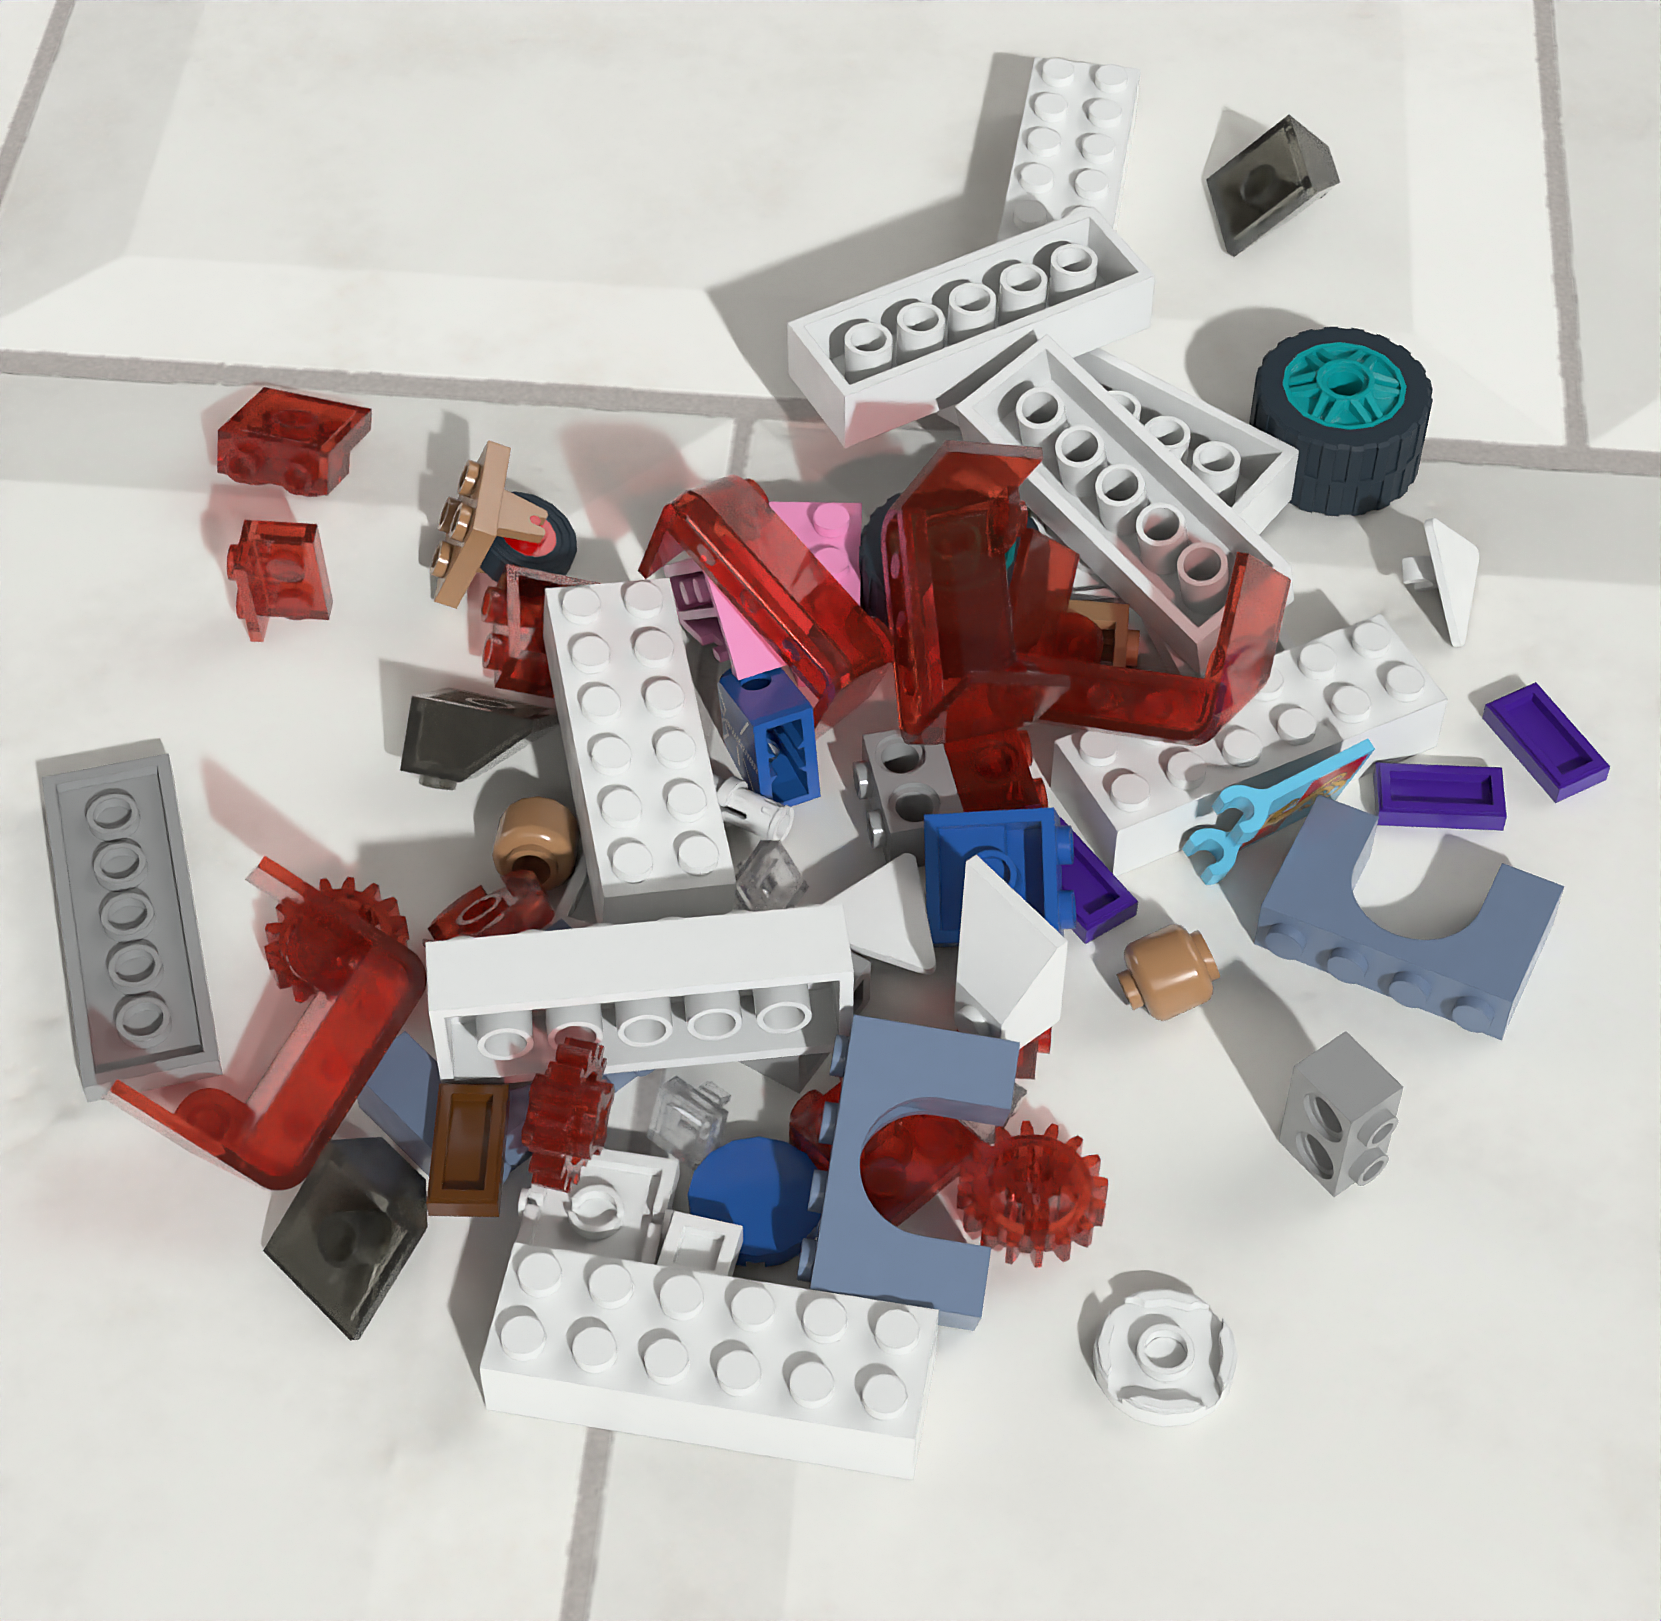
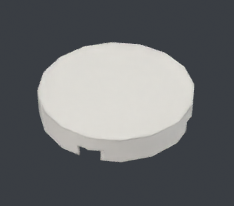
(1164, 1357)

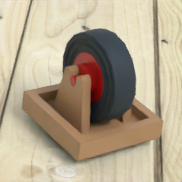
(496, 529)

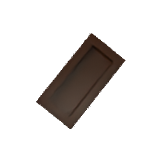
(468, 1150)

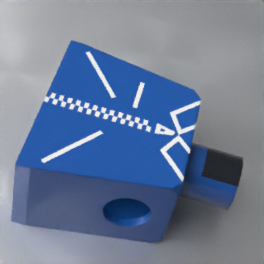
(773, 712)

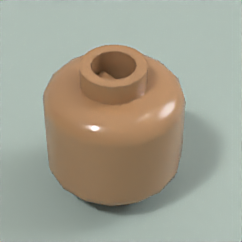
(537, 837)
(1168, 972)

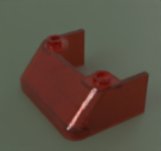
(778, 590)
(953, 600)
(1136, 700)
(361, 1003)

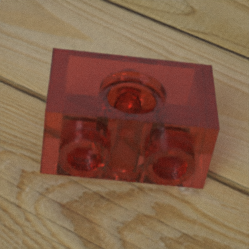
(995, 772)

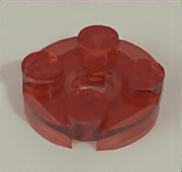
(503, 912)

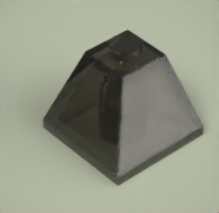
(1270, 183)
(466, 733)
(351, 1229)

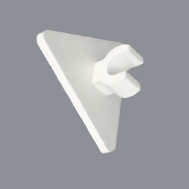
(1450, 569)
(890, 917)

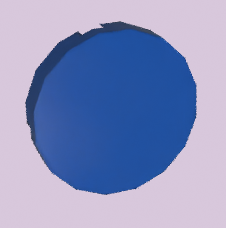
(763, 1189)

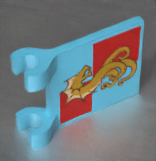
(1273, 808)

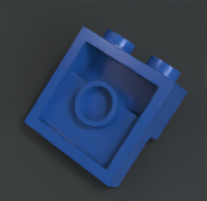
(1016, 844)

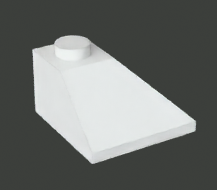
(1006, 962)

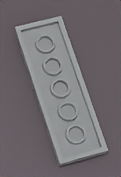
(130, 927)

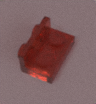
(279, 574)

